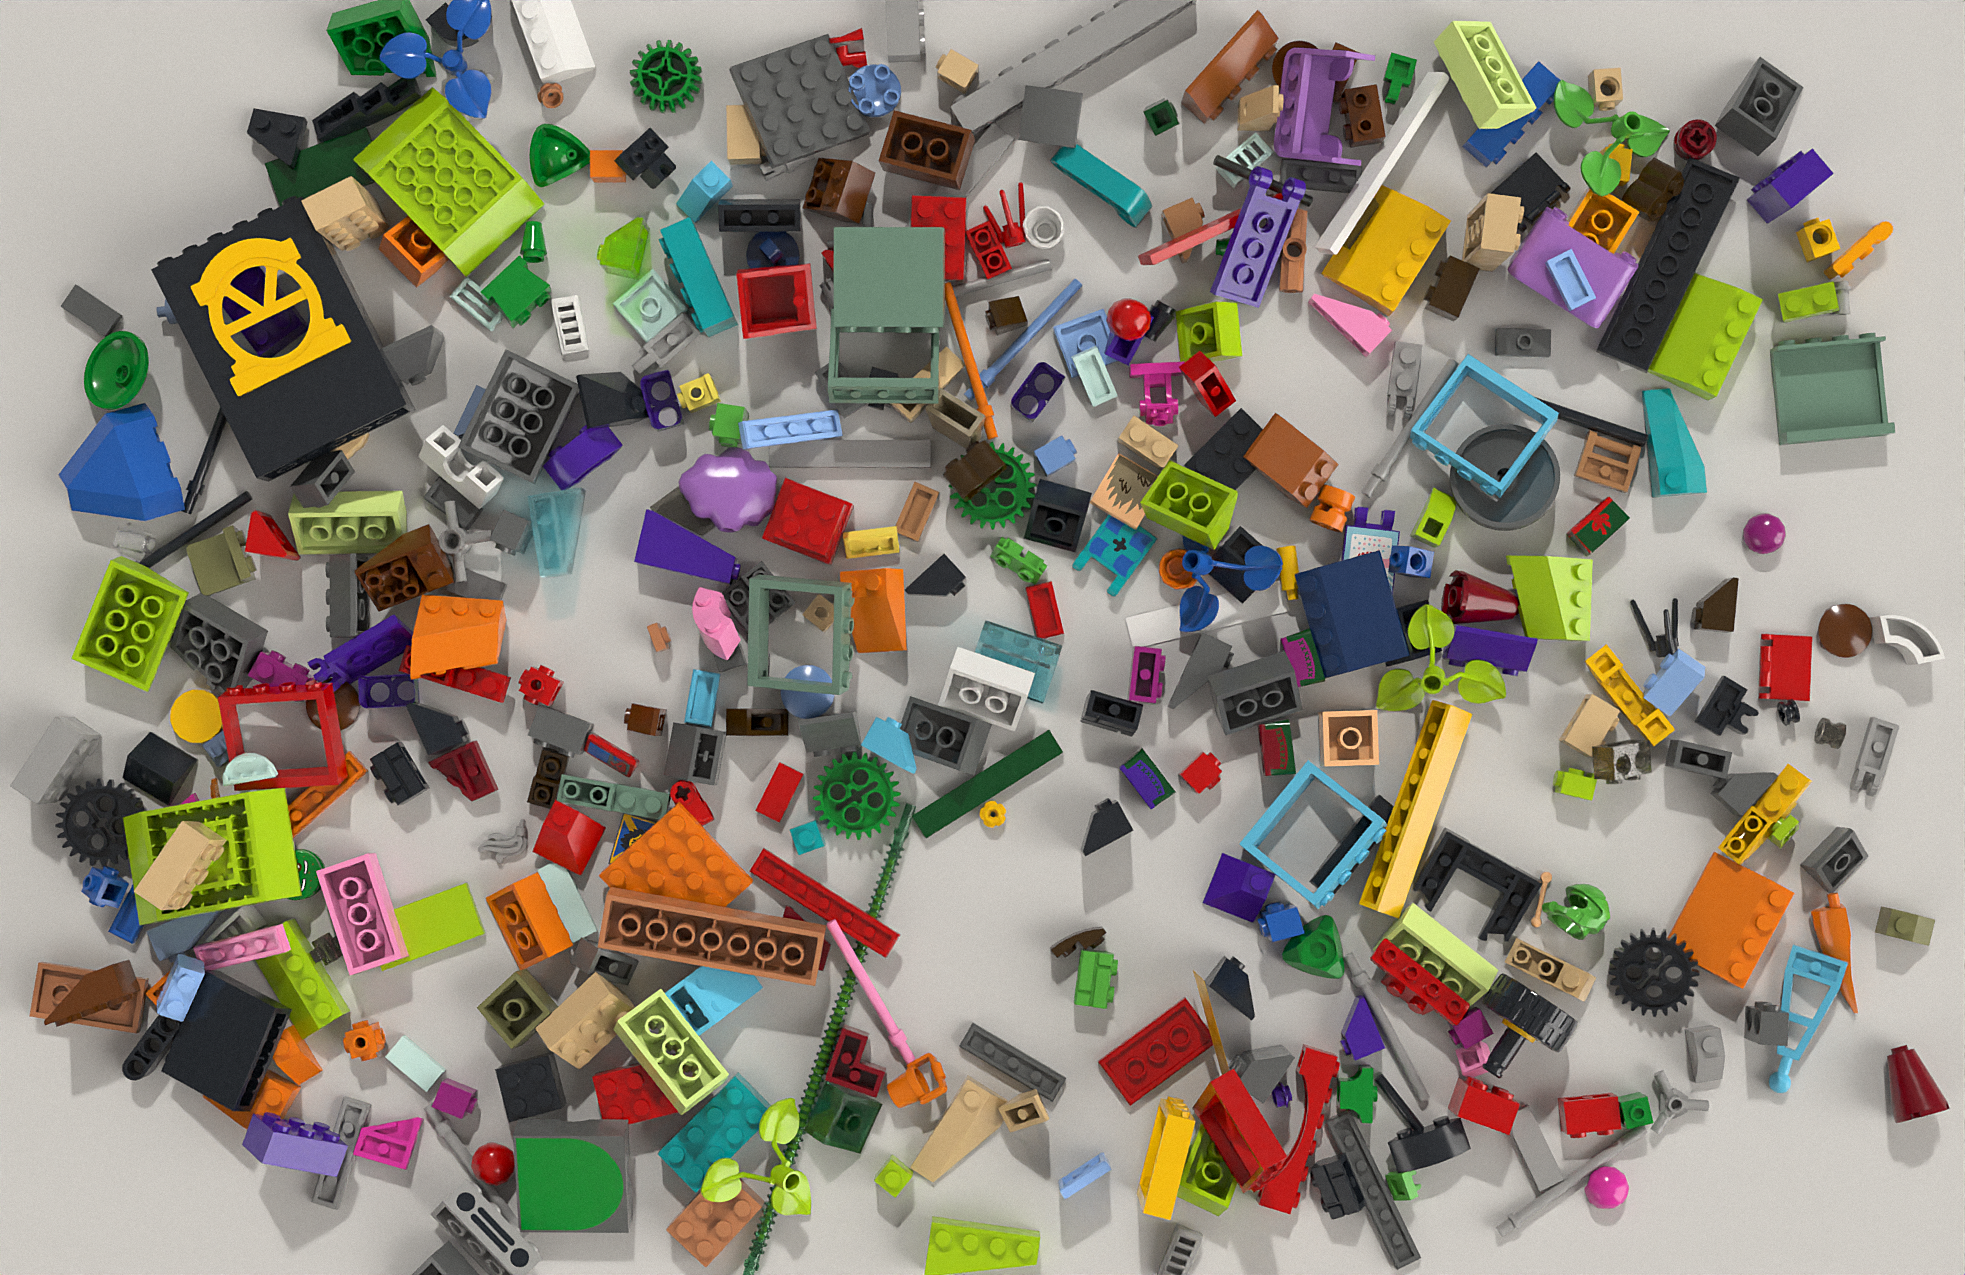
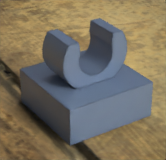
(217, 749)

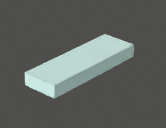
(567, 901)

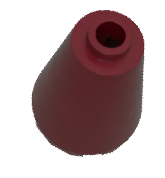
(1477, 600)
(1912, 1086)

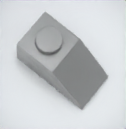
(1706, 1053)

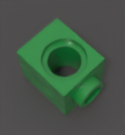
(1634, 1110)

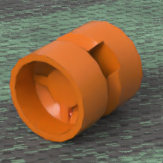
(1332, 508)

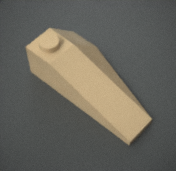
(963, 1126)

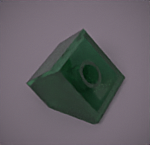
(842, 1117)

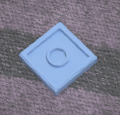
(1081, 335)
(1084, 1175)

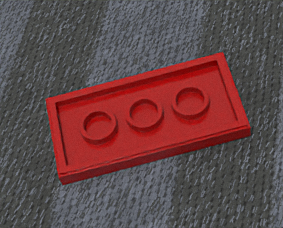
(1157, 1051)

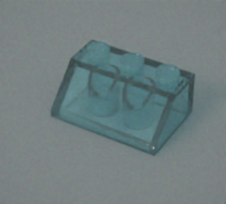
(1023, 652)

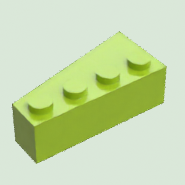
(975, 1246)

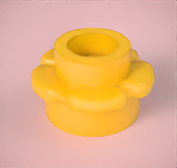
(998, 819)

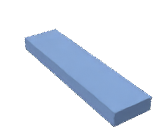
(790, 429)

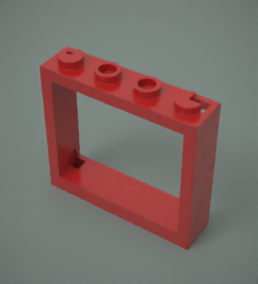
(288, 691)
(1239, 1132)

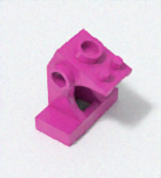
(1157, 376)

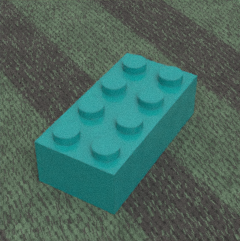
(700, 280)
(715, 1131)

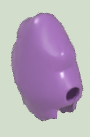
(730, 489)

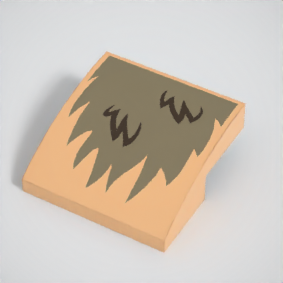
(1124, 490)

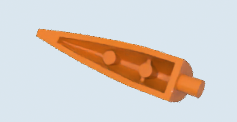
(1835, 940)

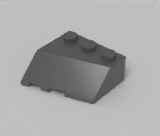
(217, 642)

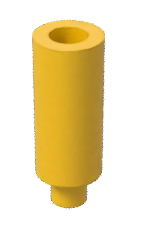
(1289, 569)

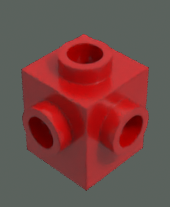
(549, 685)

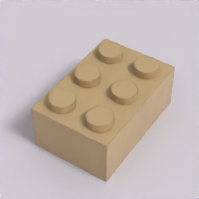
(180, 866)
(585, 1021)

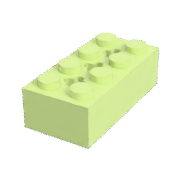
(673, 1035)

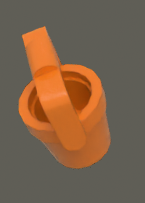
(912, 1085)

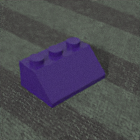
(1502, 650)

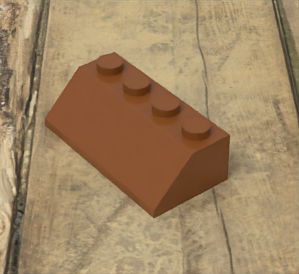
(1230, 68)

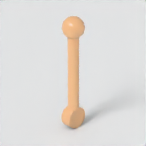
(1545, 878)

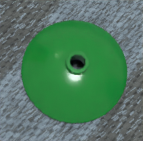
(116, 370)

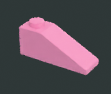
(1356, 324)

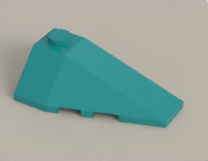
(1671, 450)

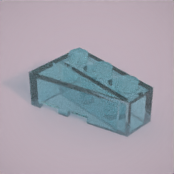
(556, 529)

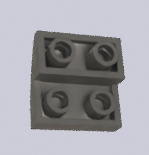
(1050, 116)
(738, 598)

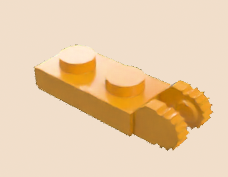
(1859, 249)

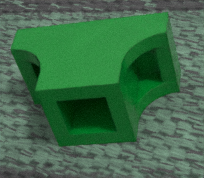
(1358, 1093)

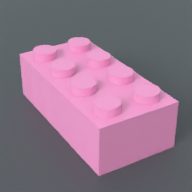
(362, 913)

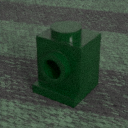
(1161, 116)

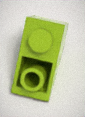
(1434, 518)

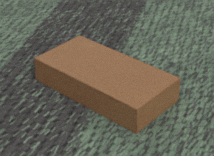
(916, 511)

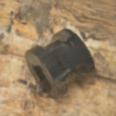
(1830, 733)

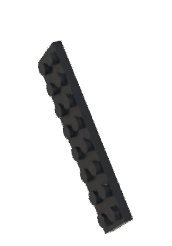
(1668, 266)

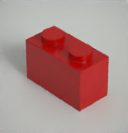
(1207, 383)
(1589, 1114)

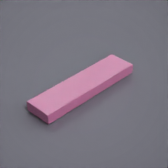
(243, 947)

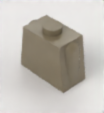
(956, 419)

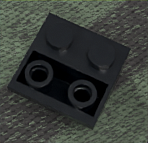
(1234, 552)

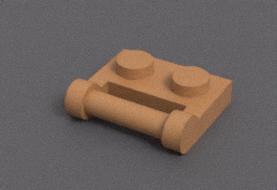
(1604, 469)

